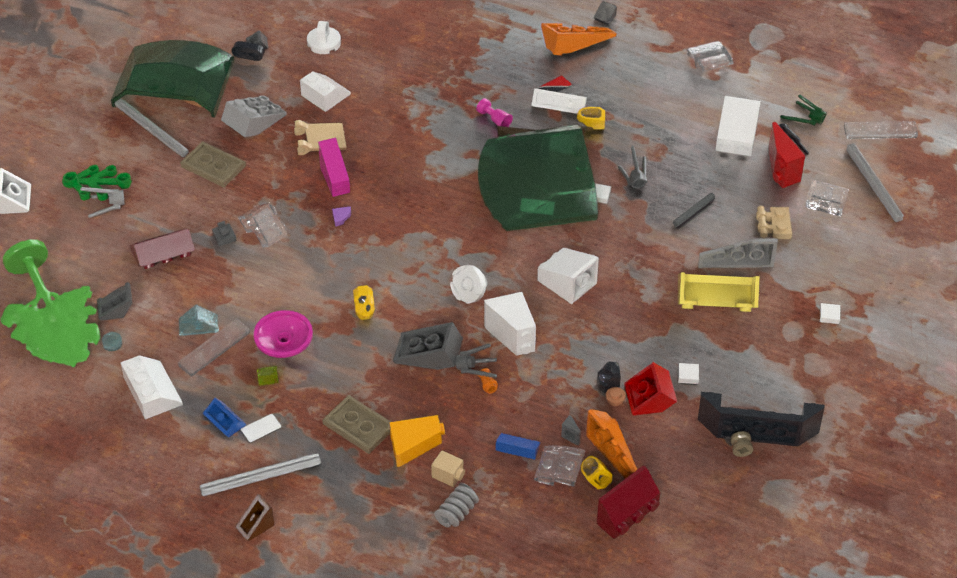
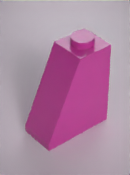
(333, 167)

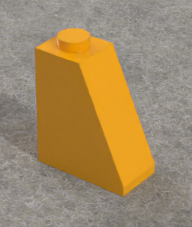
(415, 437)

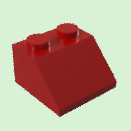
(650, 390)

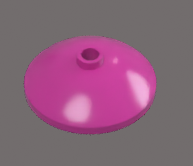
(283, 334)

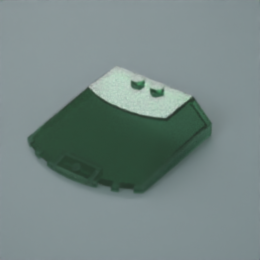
(176, 72)
(538, 178)

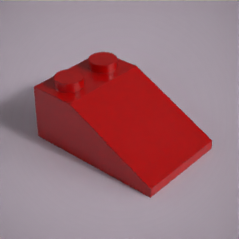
(785, 158)

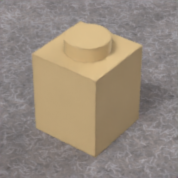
(447, 468)

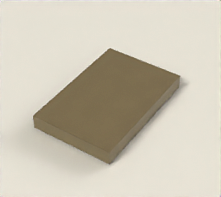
(213, 164)
(358, 424)

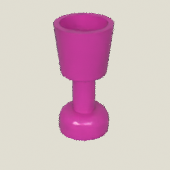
(498, 116)

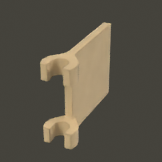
(318, 133)

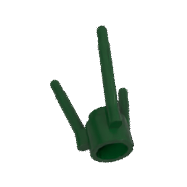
(816, 113)

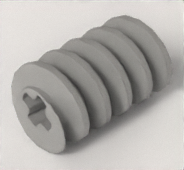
(456, 506)

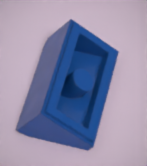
(223, 417)
(517, 446)

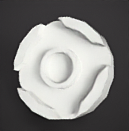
(323, 38)
(468, 284)

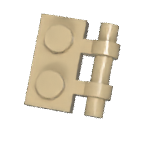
(780, 222)

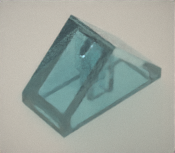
(198, 321)

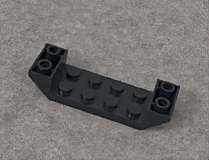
(761, 425)

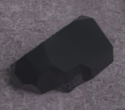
(609, 376)

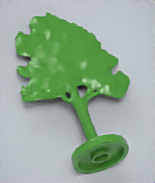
(60, 328)

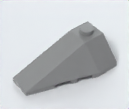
(744, 254)

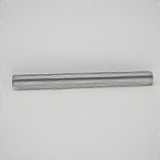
(152, 128)
(875, 183)
(260, 474)

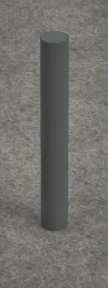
(690, 212)

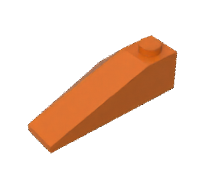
(567, 40)
(608, 438)

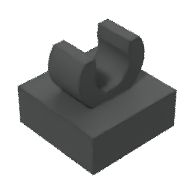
(223, 233)

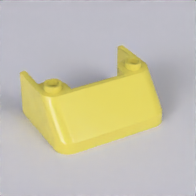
(718, 291)

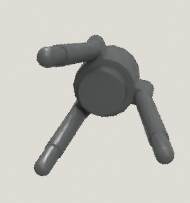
(637, 177)
(466, 362)

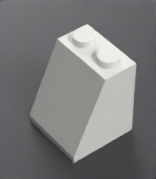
(738, 126)
(569, 273)
(511, 322)

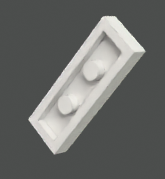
(558, 101)

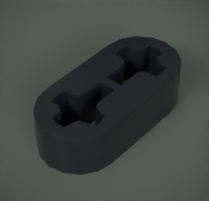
(248, 51)

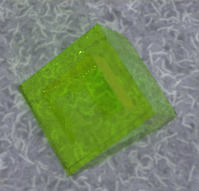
(267, 375)

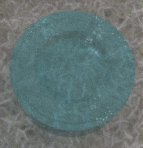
(112, 341)

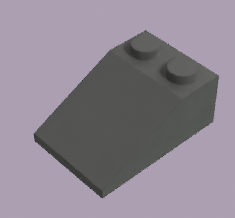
(429, 347)

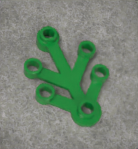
(74, 180)

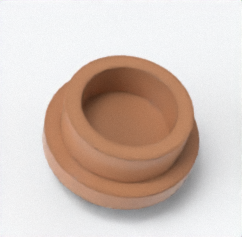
(615, 396)

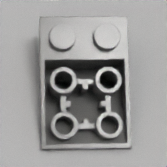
(251, 115)

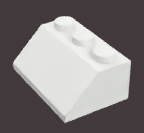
(150, 385)

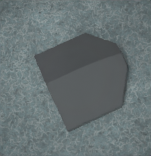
(115, 304)

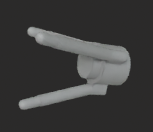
(115, 197)

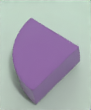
(341, 215)

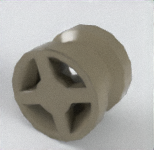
(741, 444)

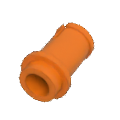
(489, 384)

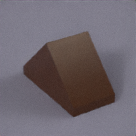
(256, 519)

